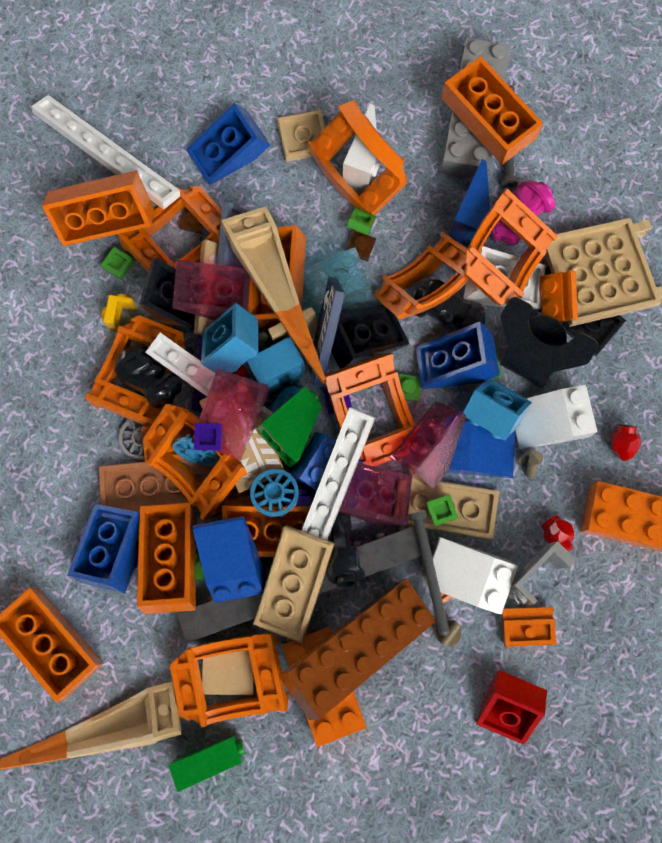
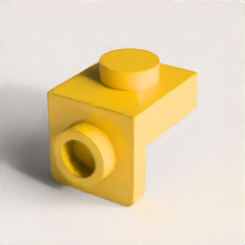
(112, 313)

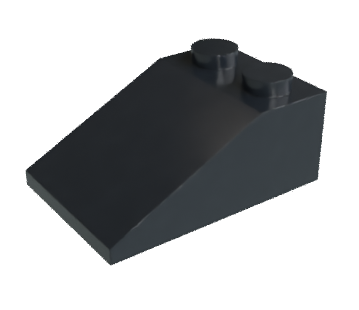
(158, 298)
(366, 333)

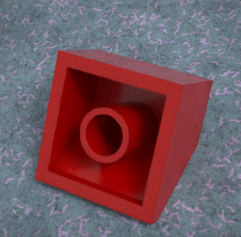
(512, 707)

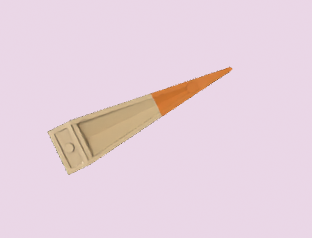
(260, 251)
(132, 723)

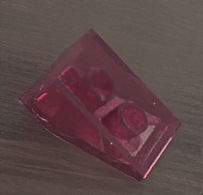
(209, 288)
(237, 406)
(430, 444)
(378, 496)

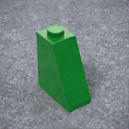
(291, 426)
(207, 761)

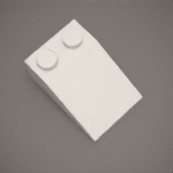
(361, 164)
(505, 263)
(557, 418)
(472, 575)

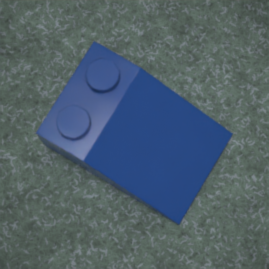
(228, 144)
(473, 208)
(458, 358)
(482, 453)
(314, 460)
(107, 549)
(229, 559)

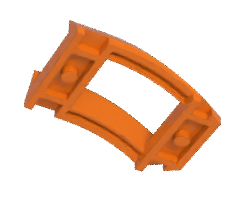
(331, 140)
(201, 207)
(528, 228)
(401, 303)
(364, 375)
(120, 400)
(219, 482)
(266, 671)

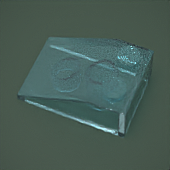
(347, 269)

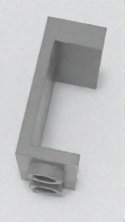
(555, 554)

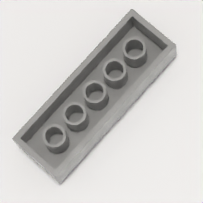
(462, 148)

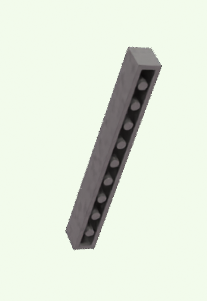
(374, 557)

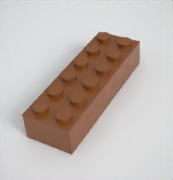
(357, 649)

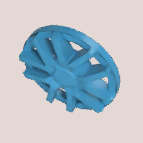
(185, 449)
(274, 492)

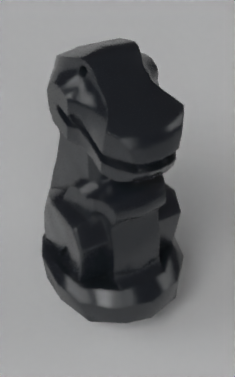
(453, 308)
(140, 373)
(345, 558)

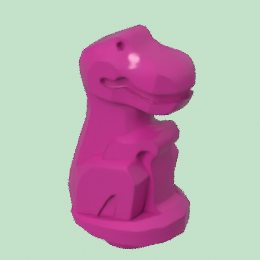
(534, 196)

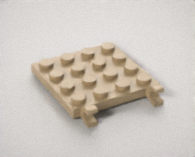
(608, 268)

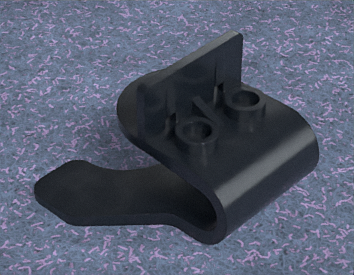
(540, 344)

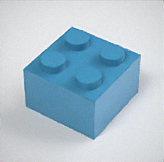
(230, 340)
(277, 366)
(496, 409)

